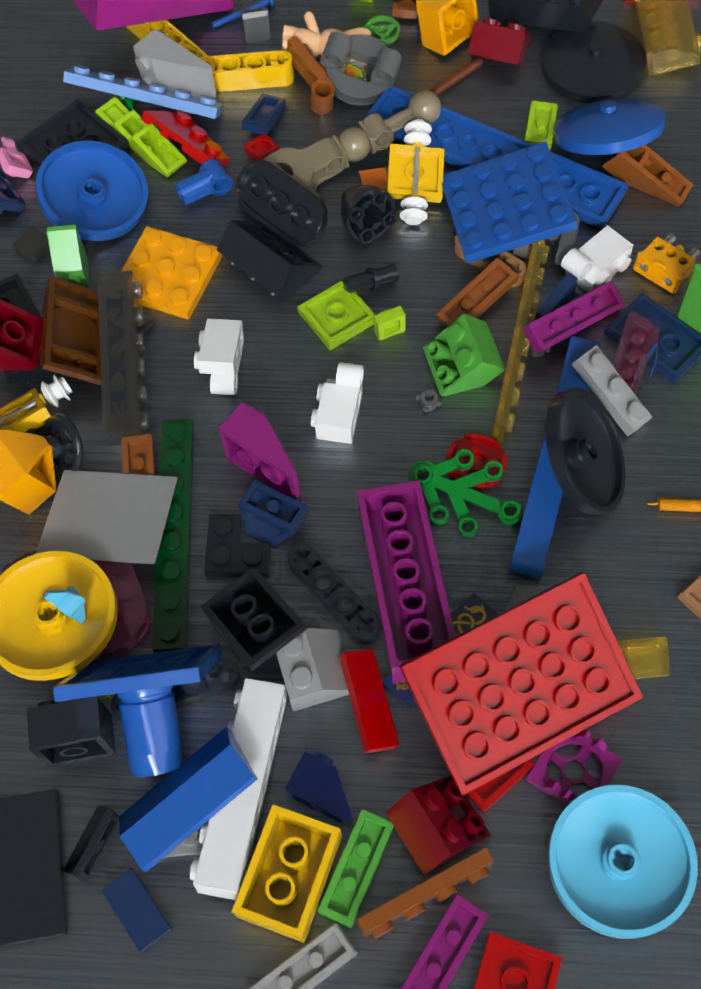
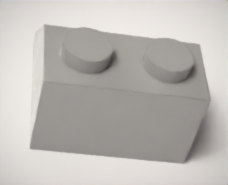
(313, 668)

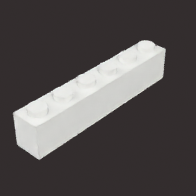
(232, 831)

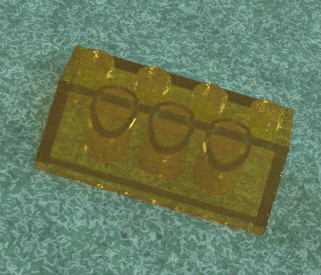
(667, 35)

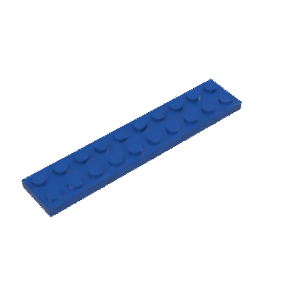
(472, 142)

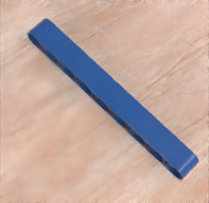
(545, 490)

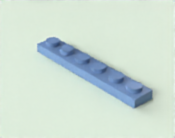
(154, 93)

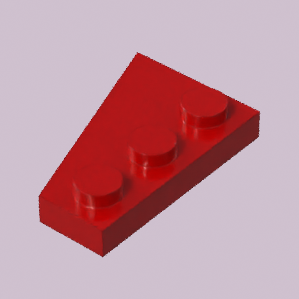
(183, 129)

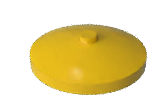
(39, 638)

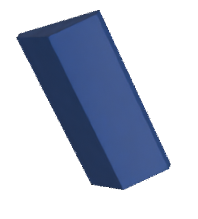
(185, 799)

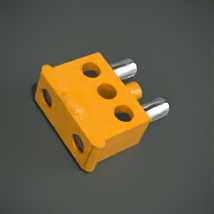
(666, 263)

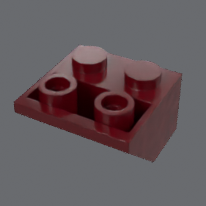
(498, 42)
(437, 824)

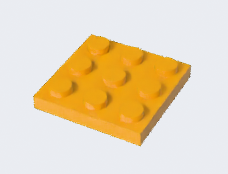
(172, 270)

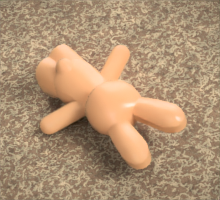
(313, 38)

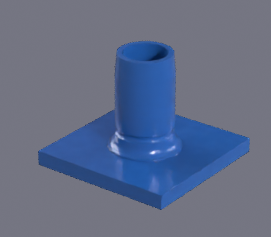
(146, 700)

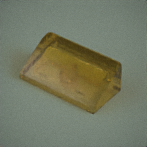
(646, 656)

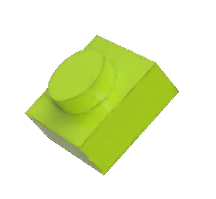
(389, 322)

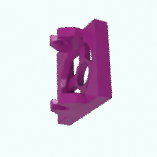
(560, 791)

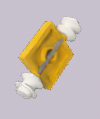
(415, 172)
(30, 408)

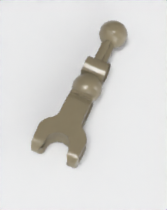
(374, 134)

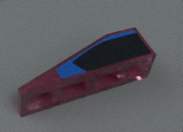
(637, 351)

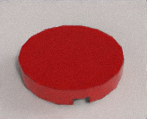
(484, 450)

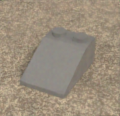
(171, 65)

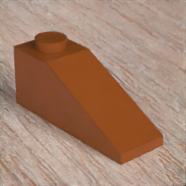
(649, 174)

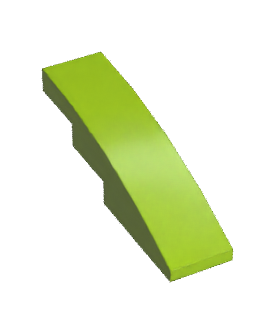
(142, 138)

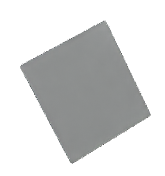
(109, 516)

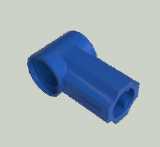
(210, 179)

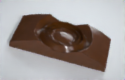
(70, 331)

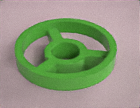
(385, 38)

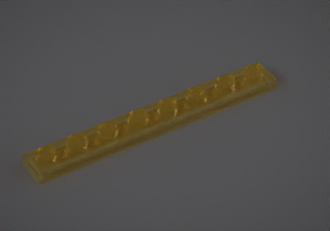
(520, 345)

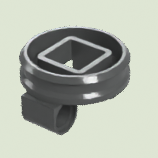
(365, 49)

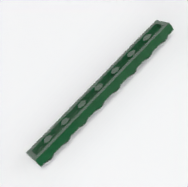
(173, 556)

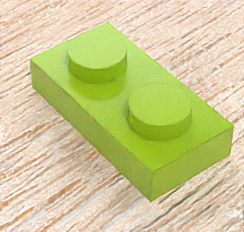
(541, 123)

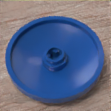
(609, 126)
(92, 188)

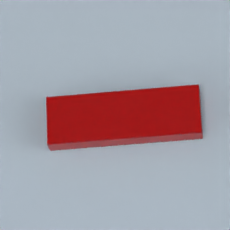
(369, 701)

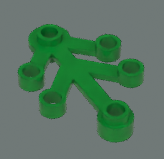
(461, 490)

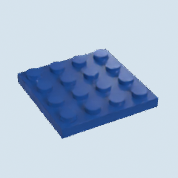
(507, 202)

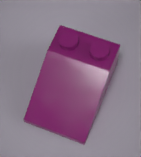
(256, 449)

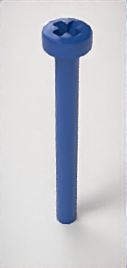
(235, 15)

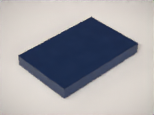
(677, 340)

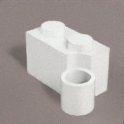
(598, 259)
(220, 354)
(339, 404)

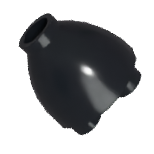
(367, 212)

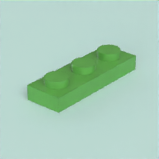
(356, 868)

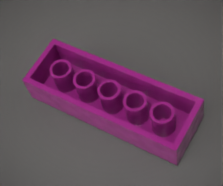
(120, 13)
(404, 572)

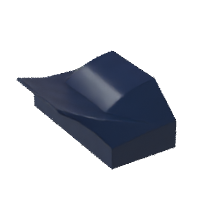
(270, 514)

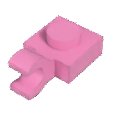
(14, 162)

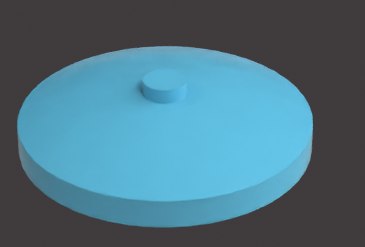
(622, 861)

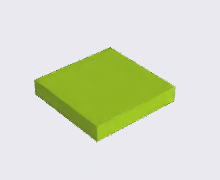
(336, 315)

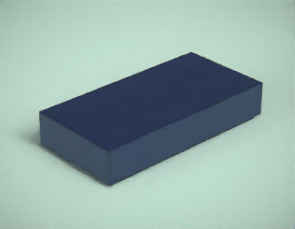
(264, 114)
(136, 910)

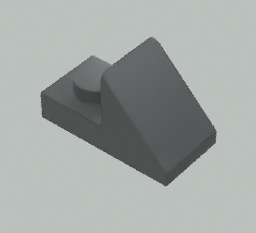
(256, 24)

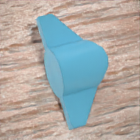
(68, 602)

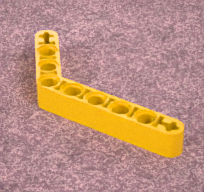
(231, 71)

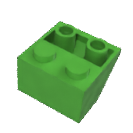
(463, 356)

